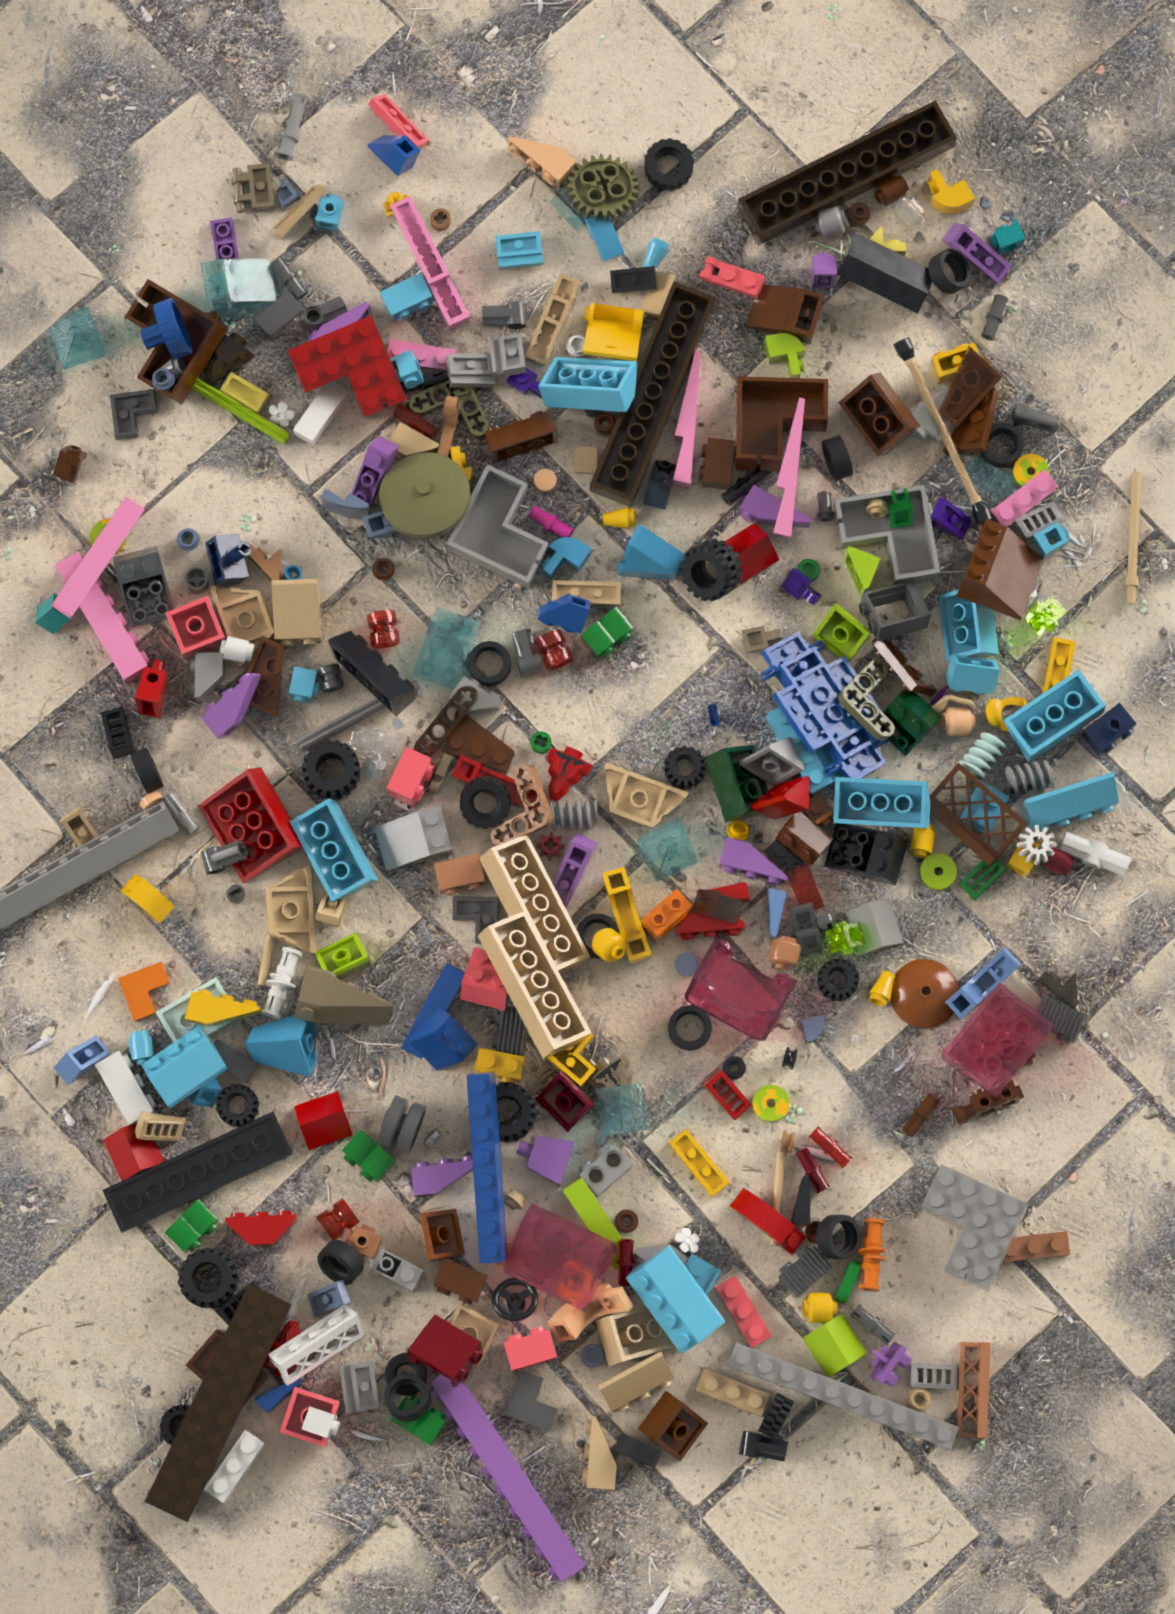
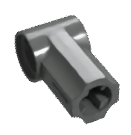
(325, 313)
(510, 315)
(528, 657)
(218, 858)

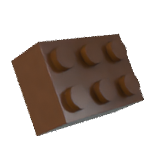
(879, 414)

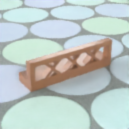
(982, 1390)

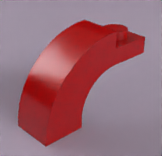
(768, 1220)

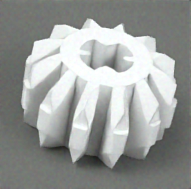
(1028, 840)

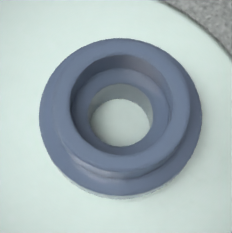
(159, 375)
(188, 533)

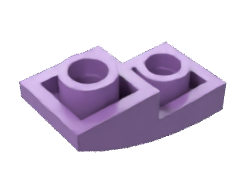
(224, 239)

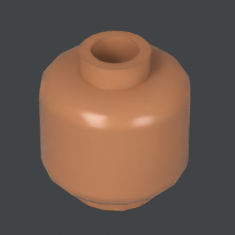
(784, 953)

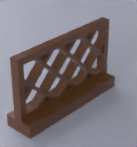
(961, 829)

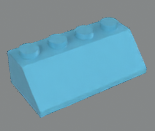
(589, 384)
(1054, 716)
(813, 763)
(882, 802)
(1071, 803)
(333, 850)
(675, 1299)

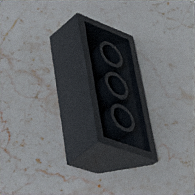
(885, 272)
(372, 672)

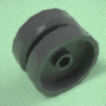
(401, 1124)

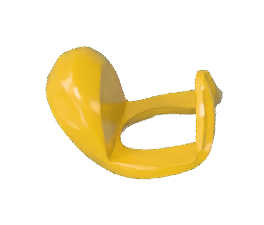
(994, 710)

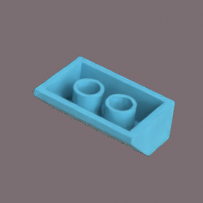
(967, 627)
(184, 1066)

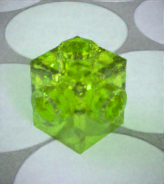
(1045, 615)
(845, 938)

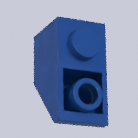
(395, 152)
(566, 612)

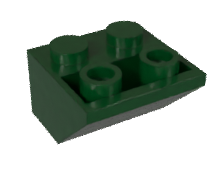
(911, 720)

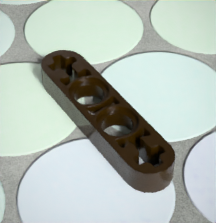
(443, 720)

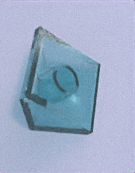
(621, 1109)

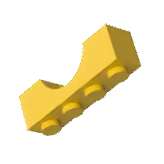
(626, 915)

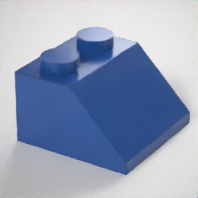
(442, 1041)

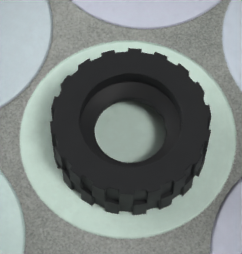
(671, 147)
(490, 819)

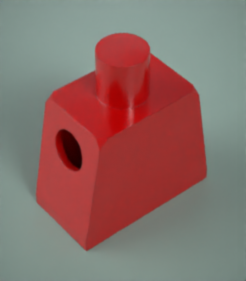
(152, 690)

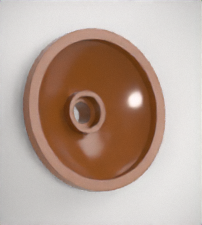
(912, 1004)

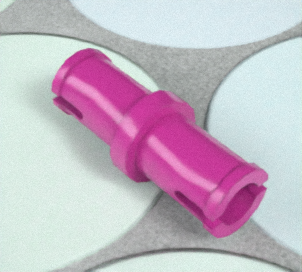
(550, 522)

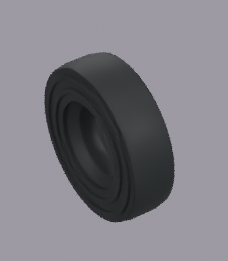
(398, 1361)

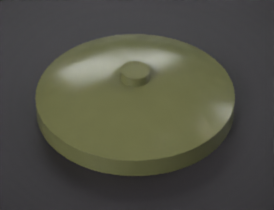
(425, 495)

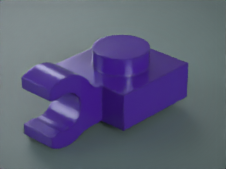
(525, 382)
(798, 585)

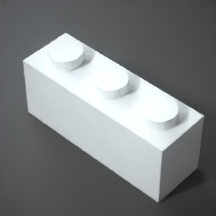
(125, 1086)
(235, 1466)

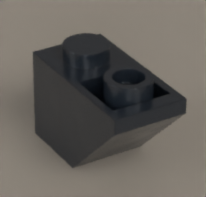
(660, 484)

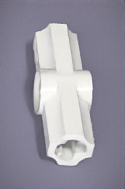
(1095, 854)

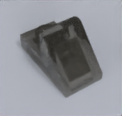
(717, 906)
(1066, 994)

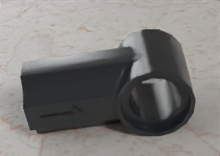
(758, 1446)

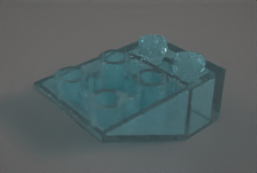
(237, 283)
(446, 648)

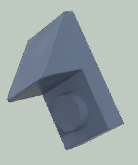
(377, 526)
(329, 1298)

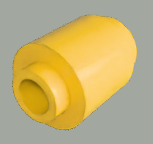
(922, 841)

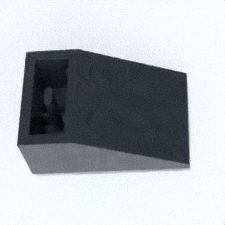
(866, 853)

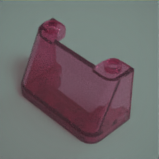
(738, 992)

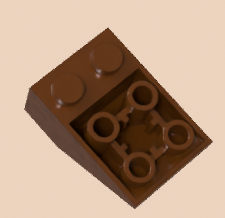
(786, 311)

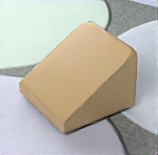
(585, 459)

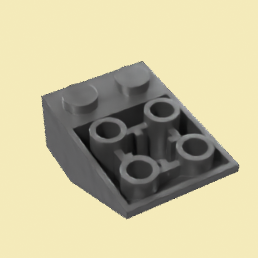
(143, 586)

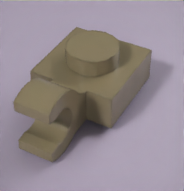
(757, 639)

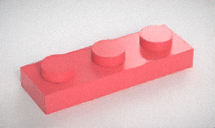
(396, 120)
(743, 1311)

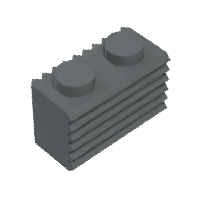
(1066, 1019)
(511, 1033)
(805, 1271)

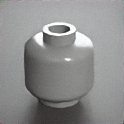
(831, 222)

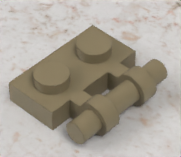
(260, 188)

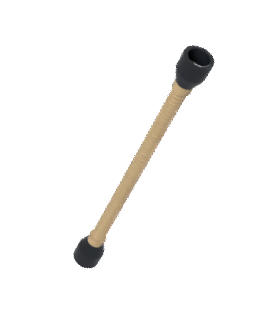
(906, 352)

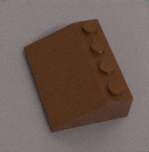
(1000, 571)

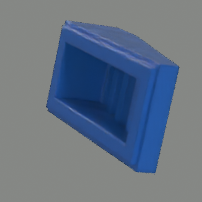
(273, 1397)

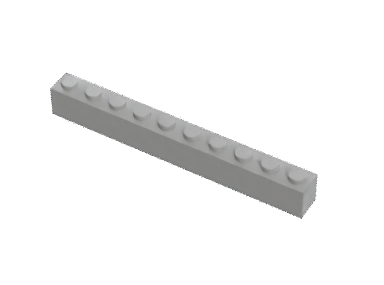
(85, 863)
(842, 1396)

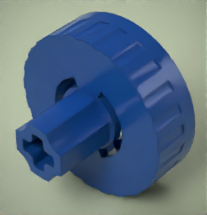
(169, 330)

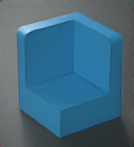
(206, 1094)

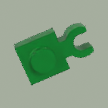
(901, 512)

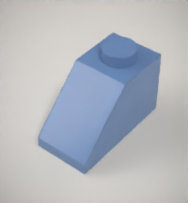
(81, 1060)

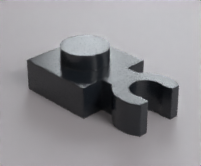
(782, 855)

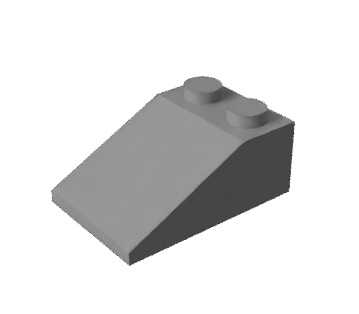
(413, 838)

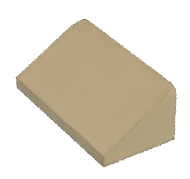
(656, 298)

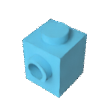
(304, 685)

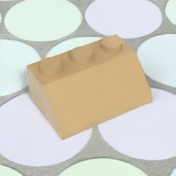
(636, 1382)

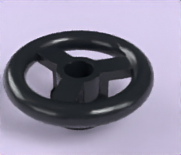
(515, 1308)

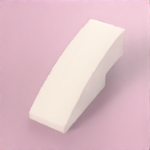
(321, 412)

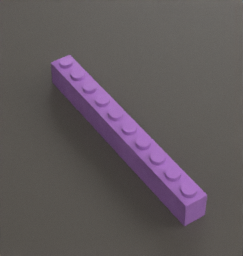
(509, 1476)

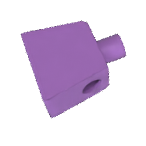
(547, 1157)

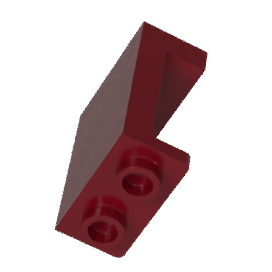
(446, 1350)

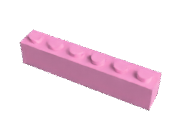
(108, 624)

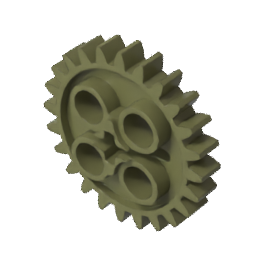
(621, 182)

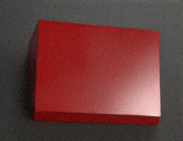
(754, 551)
(784, 799)
(323, 1120)
(131, 1154)

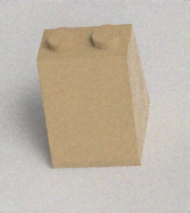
(296, 612)

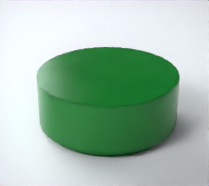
(809, 568)

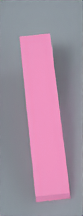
(430, 263)
(686, 427)
(788, 475)
(98, 557)

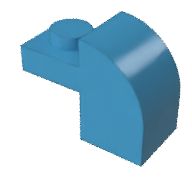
(568, 551)

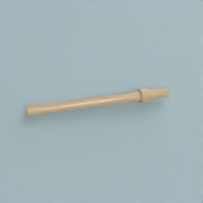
(1131, 579)

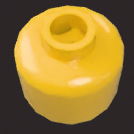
(609, 945)
(819, 1307)

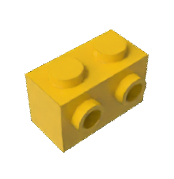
(945, 364)
(506, 1066)

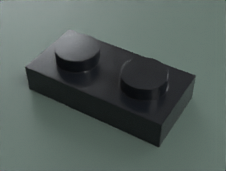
(633, 279)

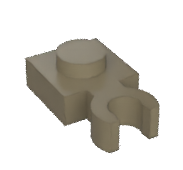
(442, 768)

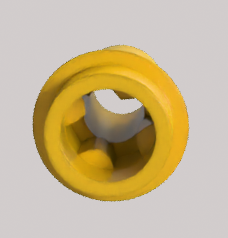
(620, 518)
(882, 989)

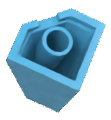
(650, 557)
(284, 1045)

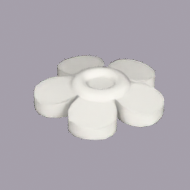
(280, 414)
(374, 766)
(687, 1241)

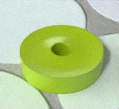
(933, 881)

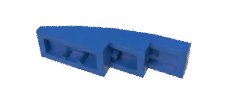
(441, 996)

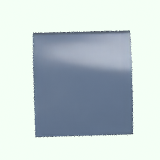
(350, 507)

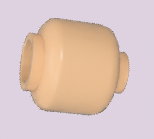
(957, 721)

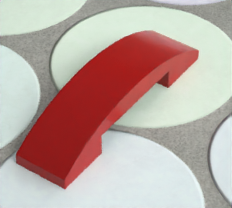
(467, 769)

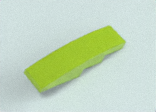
(592, 1214)

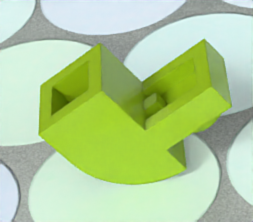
(785, 348)

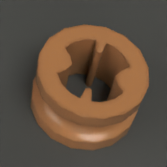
(446, 223)
(787, 1142)

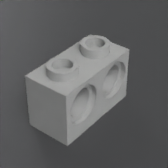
(610, 1174)

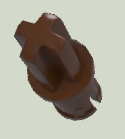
(920, 1115)

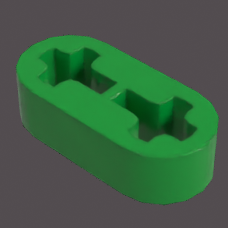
(848, 1281)

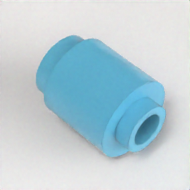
(140, 1047)

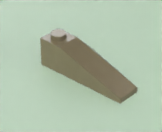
(330, 1000)

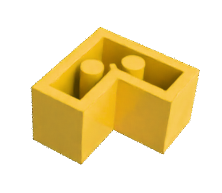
(573, 1064)

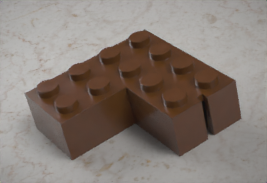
(203, 331)
(766, 409)

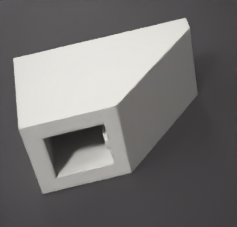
(320, 1423)

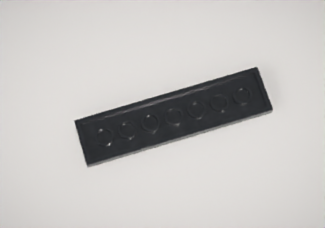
(197, 1172)

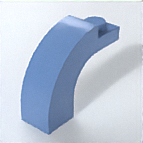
(983, 983)

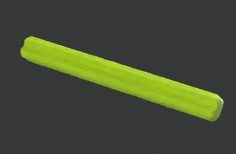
(241, 411)

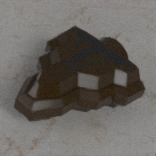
(228, 357)

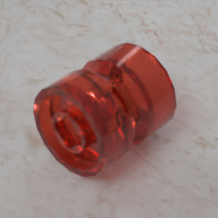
(383, 628)
(554, 651)
(340, 1211)

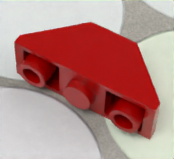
(708, 926)
(261, 1228)

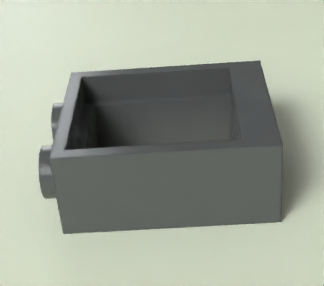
(901, 591)

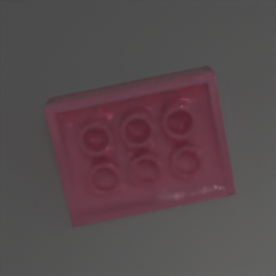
(997, 1040)
(559, 1257)

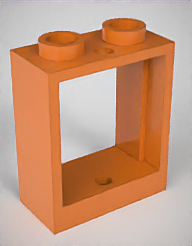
(663, 920)

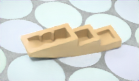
(553, 318)

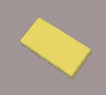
(244, 392)

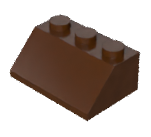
(521, 436)

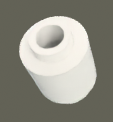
(237, 649)

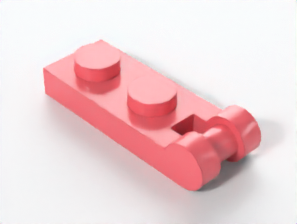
(732, 277)

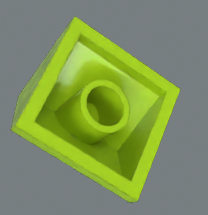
(861, 567)
(842, 633)
(343, 956)
(835, 1345)

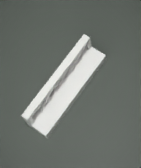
(316, 1340)

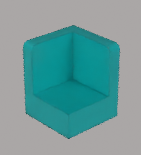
(49, 617)

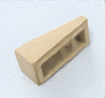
(146, 1117)

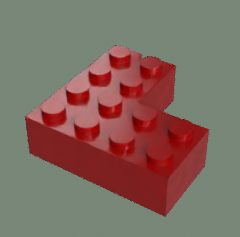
(353, 353)

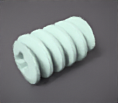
(982, 754)

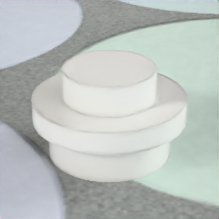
(575, 345)

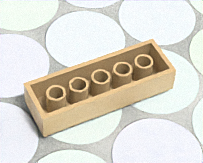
(525, 885)
(534, 984)

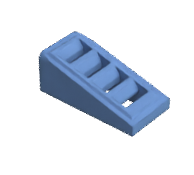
(776, 903)

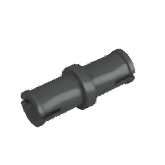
(288, 278)
(994, 317)
(872, 1324)

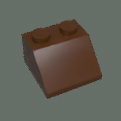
(673, 1425)

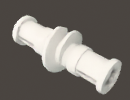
(281, 982)

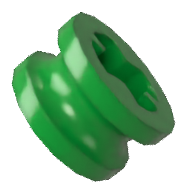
(537, 748)

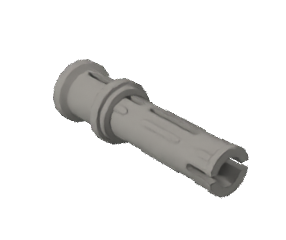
(289, 136)

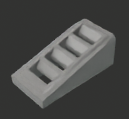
(1024, 531)
(934, 1367)

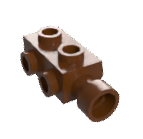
(981, 1097)

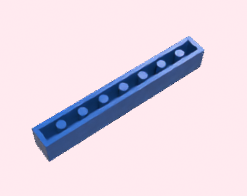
(487, 1167)

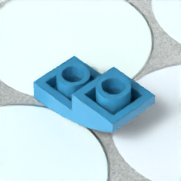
(604, 237)

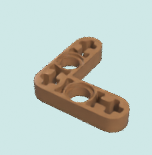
(450, 417)
(531, 815)

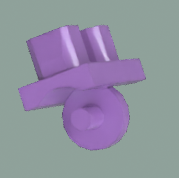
(886, 1361)

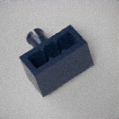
(227, 559)
(1108, 729)

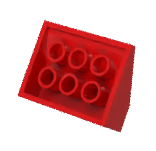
(254, 814)

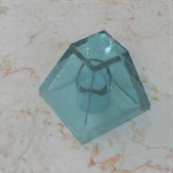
(77, 338)
(667, 849)

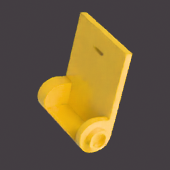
(613, 331)

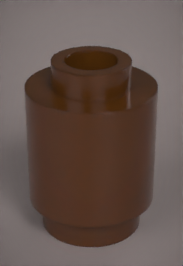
(891, 190)

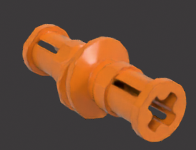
(871, 1254)

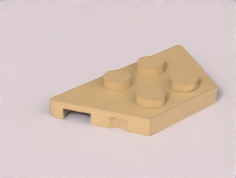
(243, 615)
(640, 797)
(291, 910)

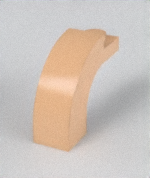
(570, 1321)

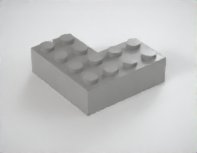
(487, 532)
(909, 548)
(987, 1222)

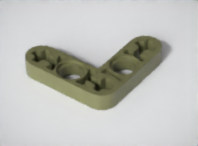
(464, 397)
(859, 695)

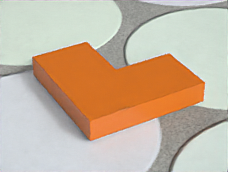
(137, 988)

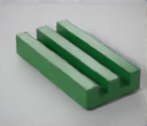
(968, 890)

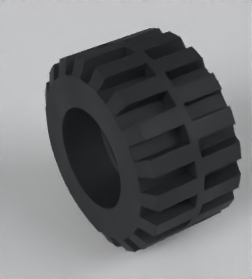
(724, 562)
(326, 751)
(527, 1108)
(190, 1267)

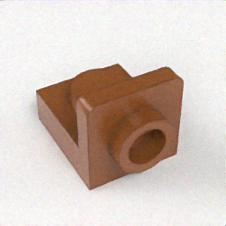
(819, 811)

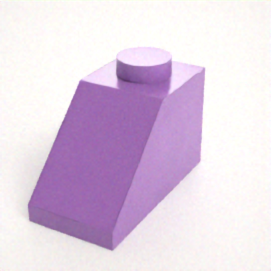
(823, 271)

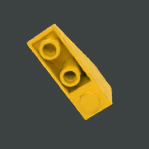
(213, 1010)

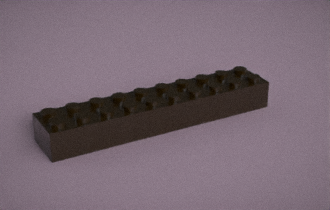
(846, 172)
(656, 390)
(218, 1403)

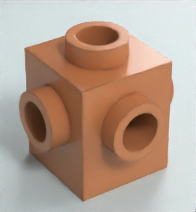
(372, 1244)

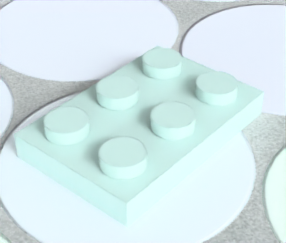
(174, 1014)

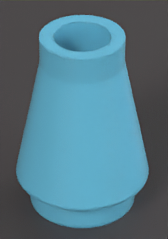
(655, 252)

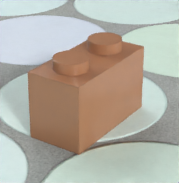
(459, 874)

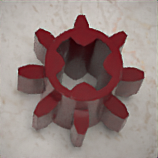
(545, 841)

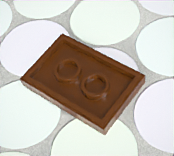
(202, 1358)

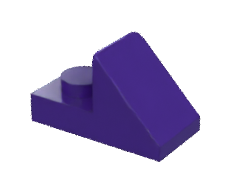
(949, 519)

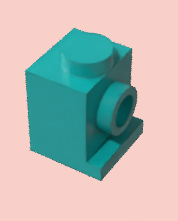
(1007, 237)

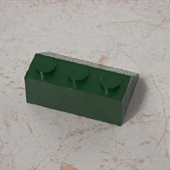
(734, 784)

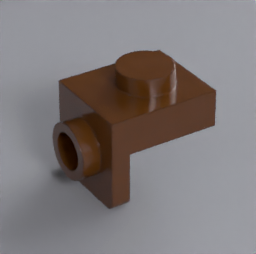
(69, 463)

